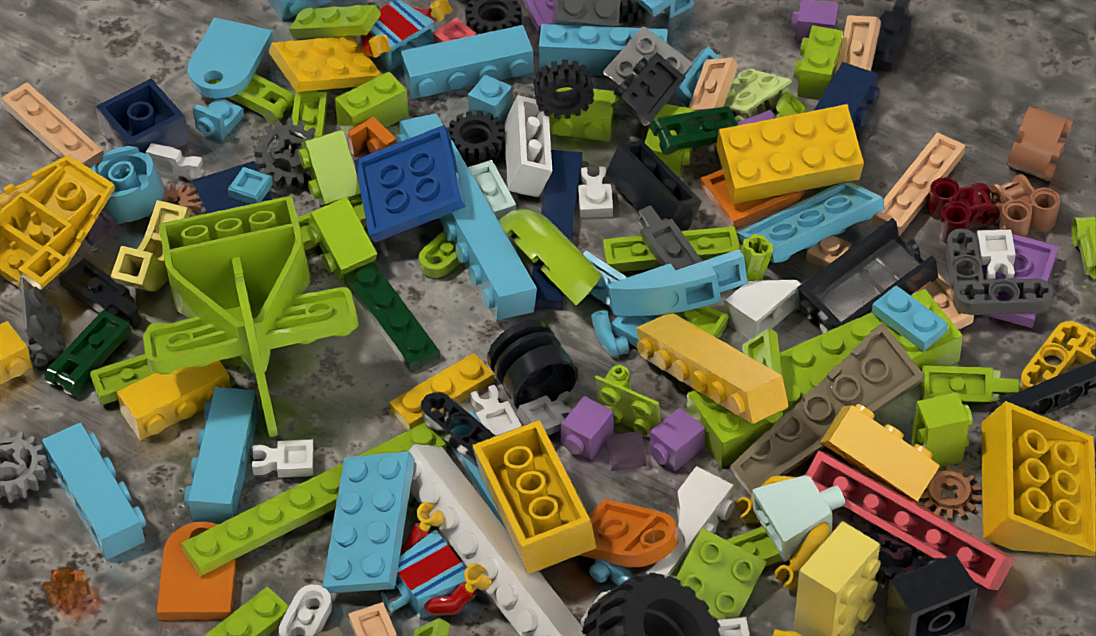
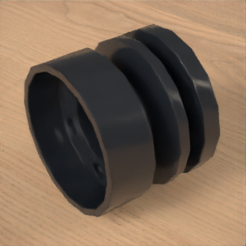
(531, 363)

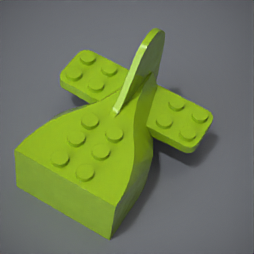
(243, 290)

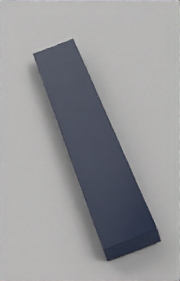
(560, 208)

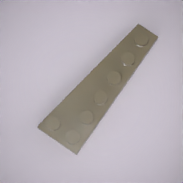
(870, 376)

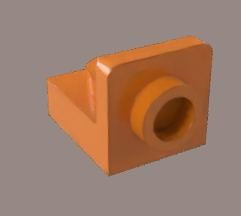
(370, 136)

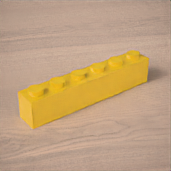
(712, 367)

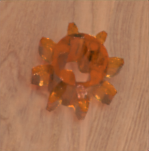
(66, 588)

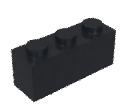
(649, 181)

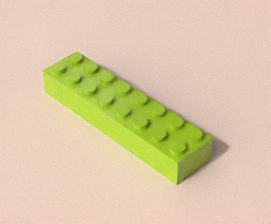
(804, 368)

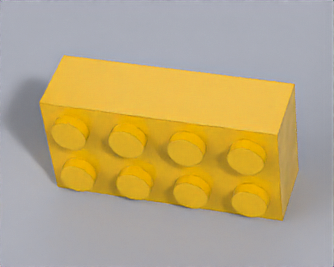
(789, 154)
(534, 497)

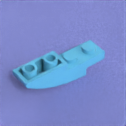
(673, 291)

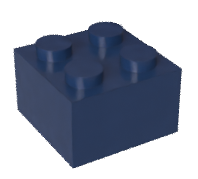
(142, 118)

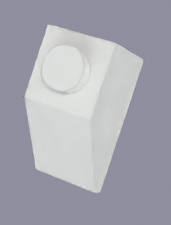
(761, 305)

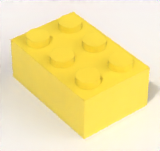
(837, 584)

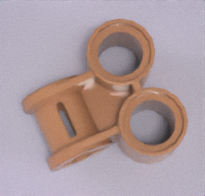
(1024, 206)

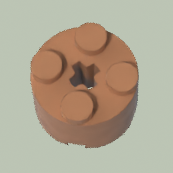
(1039, 143)

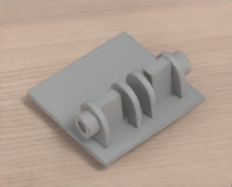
(643, 45)

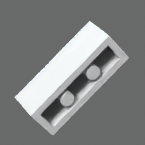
(527, 147)

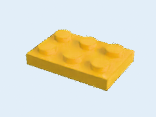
(323, 63)

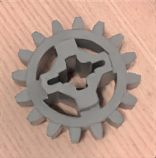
(15, 471)

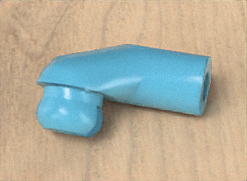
(605, 336)
(602, 570)

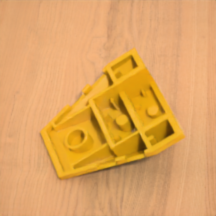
(48, 220)

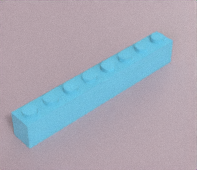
(481, 240)

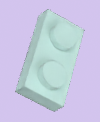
(493, 188)

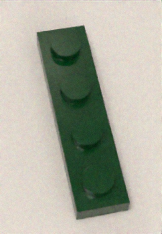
(392, 317)

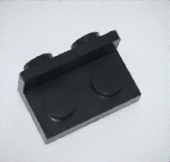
(649, 89)

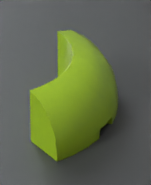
(561, 258)

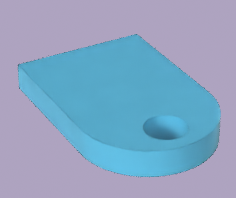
(227, 54)

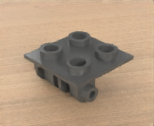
(42, 324)

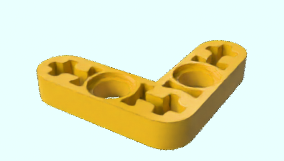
(1077, 350)

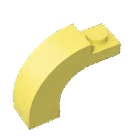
(145, 266)

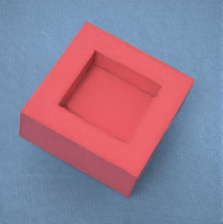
(452, 30)

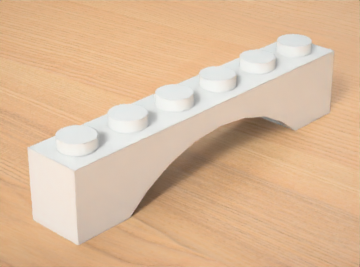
(700, 503)

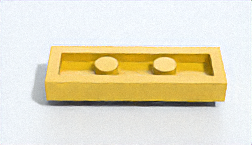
(455, 381)

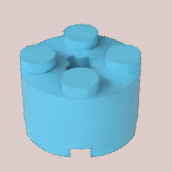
(135, 183)

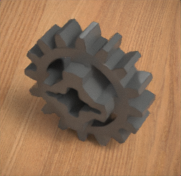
(276, 159)

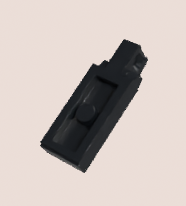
(892, 35)
(100, 291)

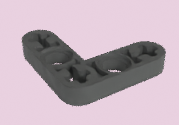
(978, 287)

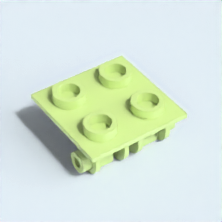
(755, 93)

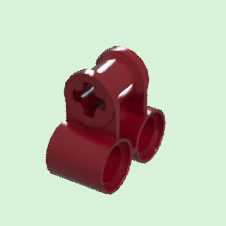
(960, 206)

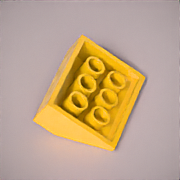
(1037, 484)

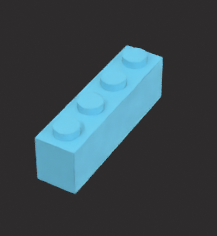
(586, 44)
(466, 60)
(223, 455)
(94, 491)

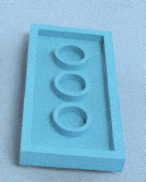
(815, 219)
(369, 522)

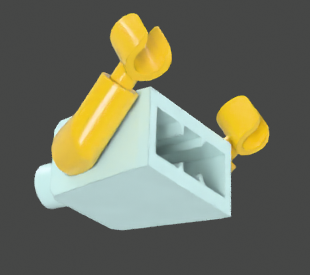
(794, 518)

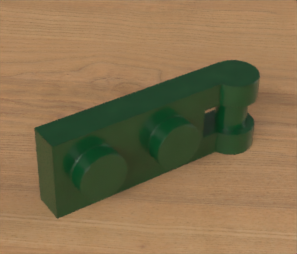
(692, 128)
(87, 352)

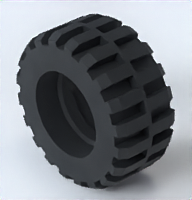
(650, 607)

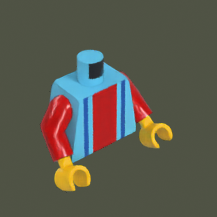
(402, 29)
(431, 573)

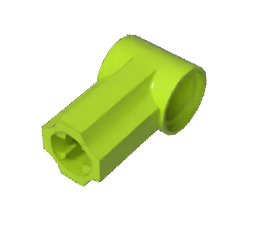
(1084, 237)
(757, 254)

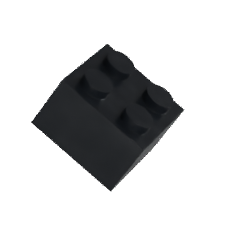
(931, 600)

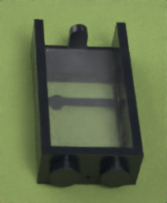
(863, 275)

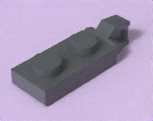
(666, 240)

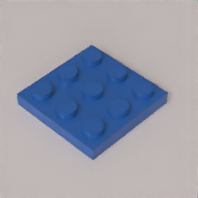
(409, 183)

